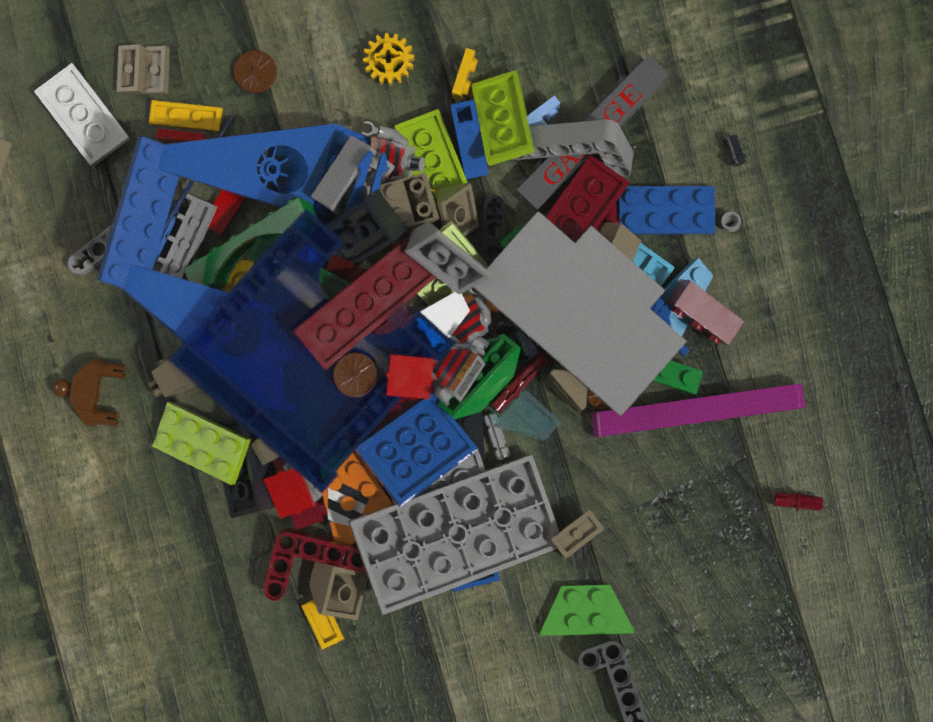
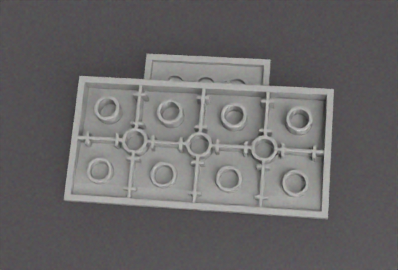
(584, 309)
(455, 531)

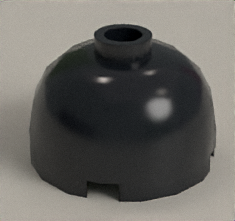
(528, 346)

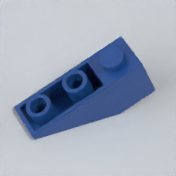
(469, 139)

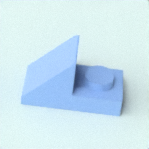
(545, 111)

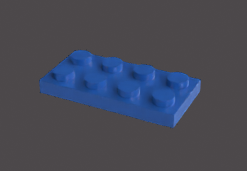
(668, 210)

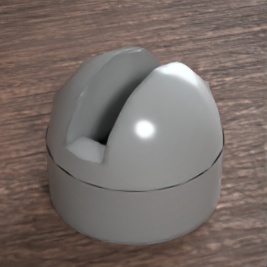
(728, 218)

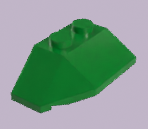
(498, 370)

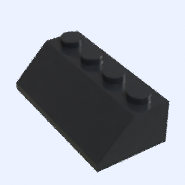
(250, 491)

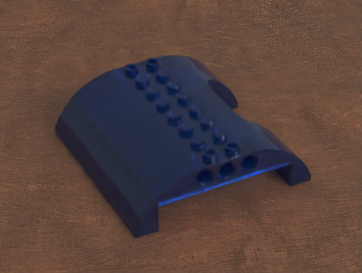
(267, 376)

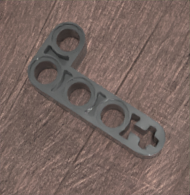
(619, 687)

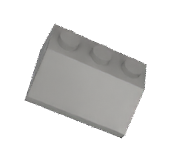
(342, 175)
(445, 258)

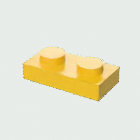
(467, 65)

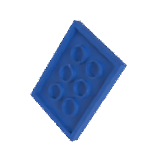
(416, 450)

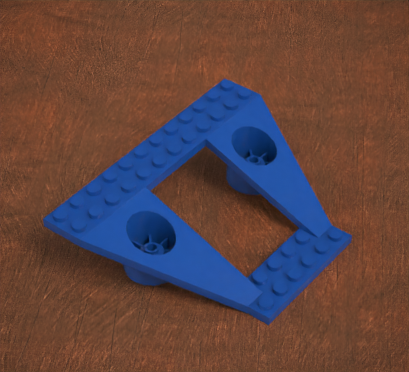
(226, 163)

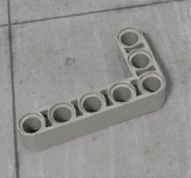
(584, 138)

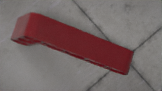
(321, 555)

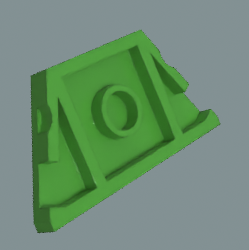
(585, 612)

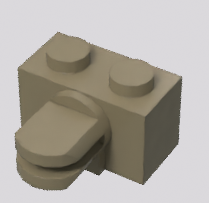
(170, 379)

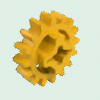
(379, 59)

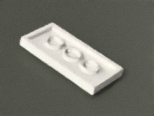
(82, 115)

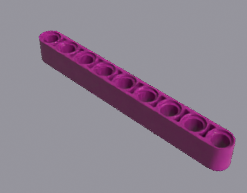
(699, 410)

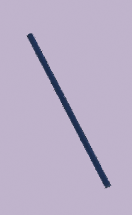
(190, 184)

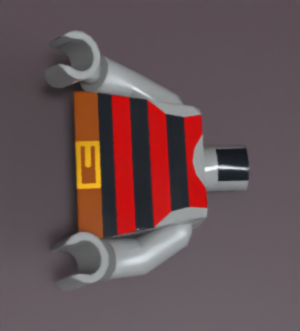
(396, 150)
(475, 321)
(458, 370)

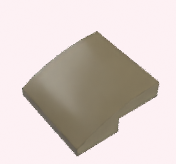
(143, 70)

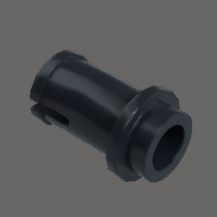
(734, 151)

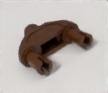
(86, 389)

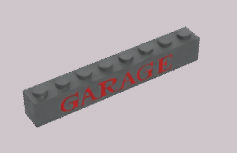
(618, 106)

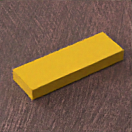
(185, 116)

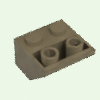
(411, 200)

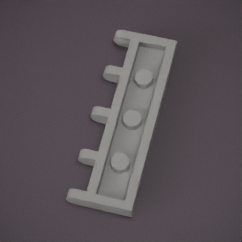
(188, 237)

